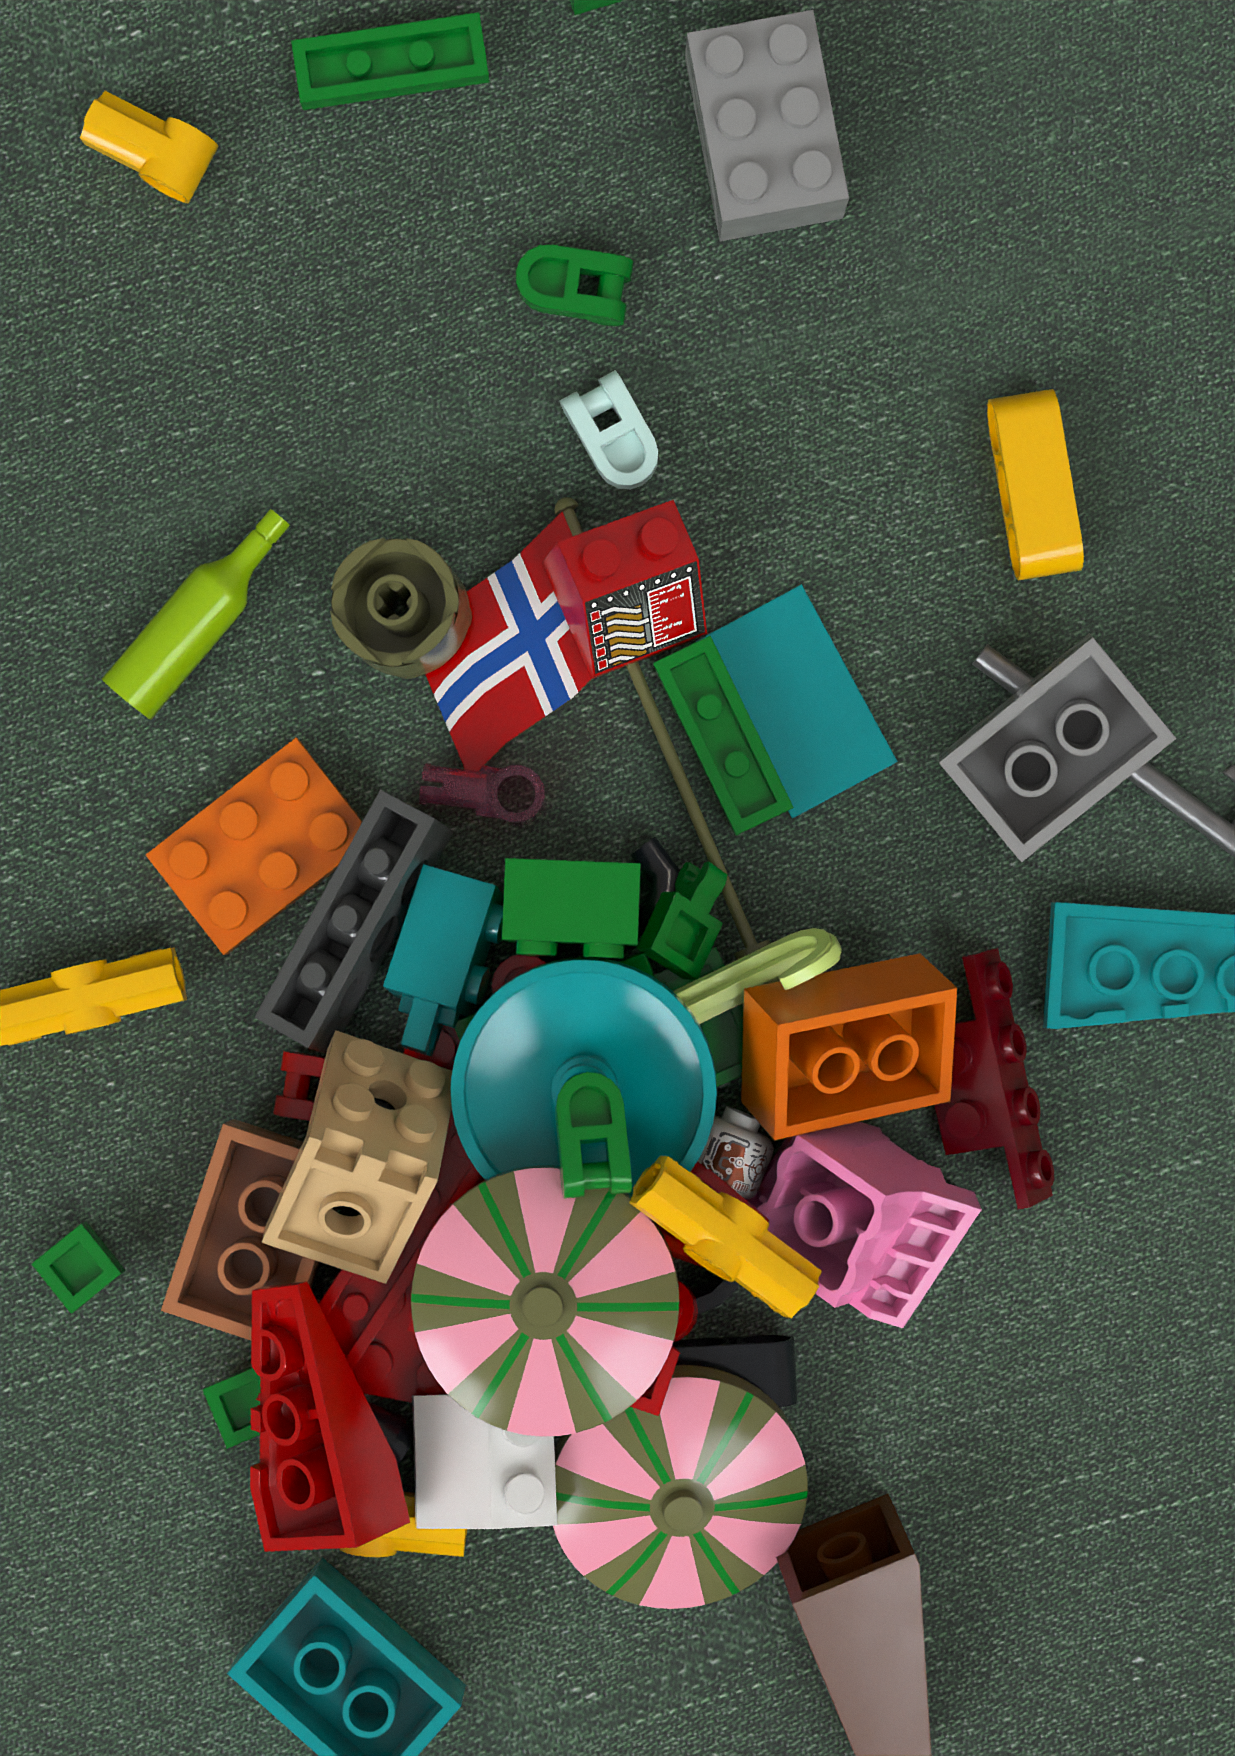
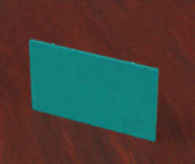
(802, 700)

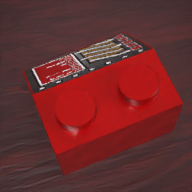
(629, 588)

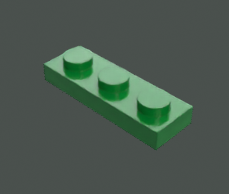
(390, 61)
(722, 735)

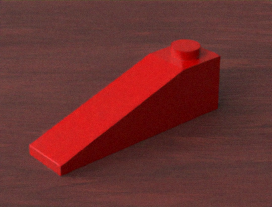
(323, 1456)

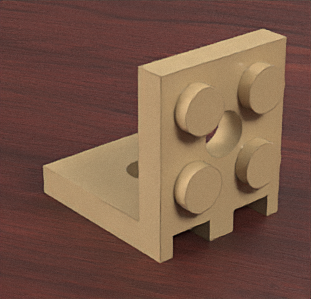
(364, 1159)

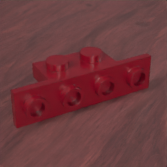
(990, 1085)

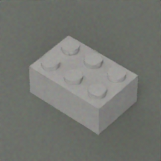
(766, 125)
(1055, 747)

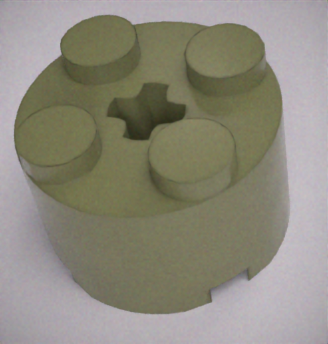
(368, 625)

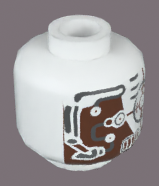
(737, 1151)

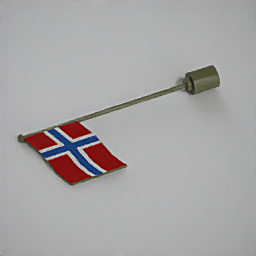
(526, 665)

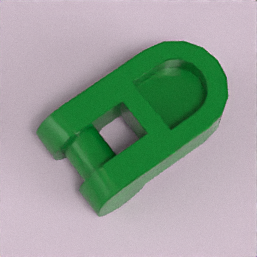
(551, 279)
(592, 1112)

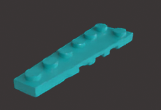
(1136, 964)

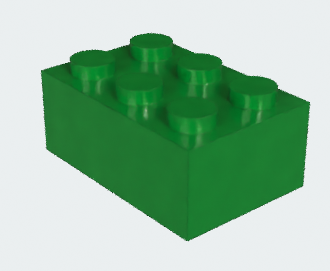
(571, 905)

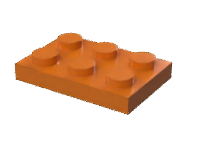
(258, 846)

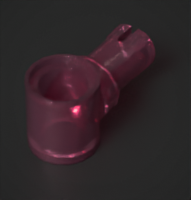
(481, 790)

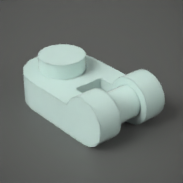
(623, 452)

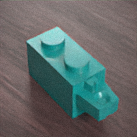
(443, 953)

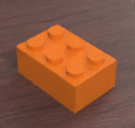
(848, 1046)

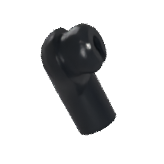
(661, 873)

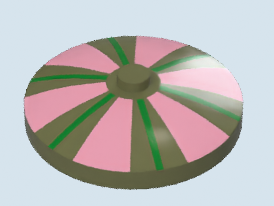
(544, 1303)
(682, 1499)

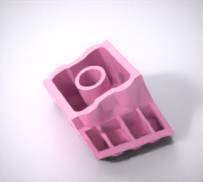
(864, 1217)

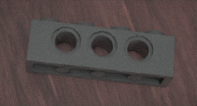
(353, 923)

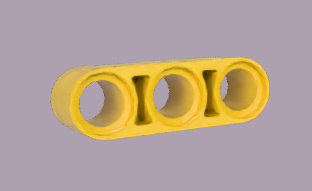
(1035, 484)

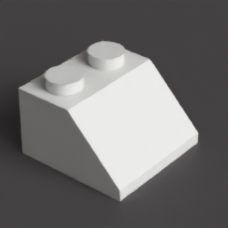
(478, 1472)

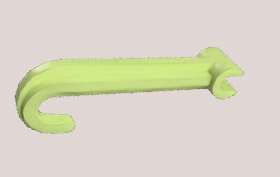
(787, 960)

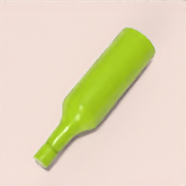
(190, 623)

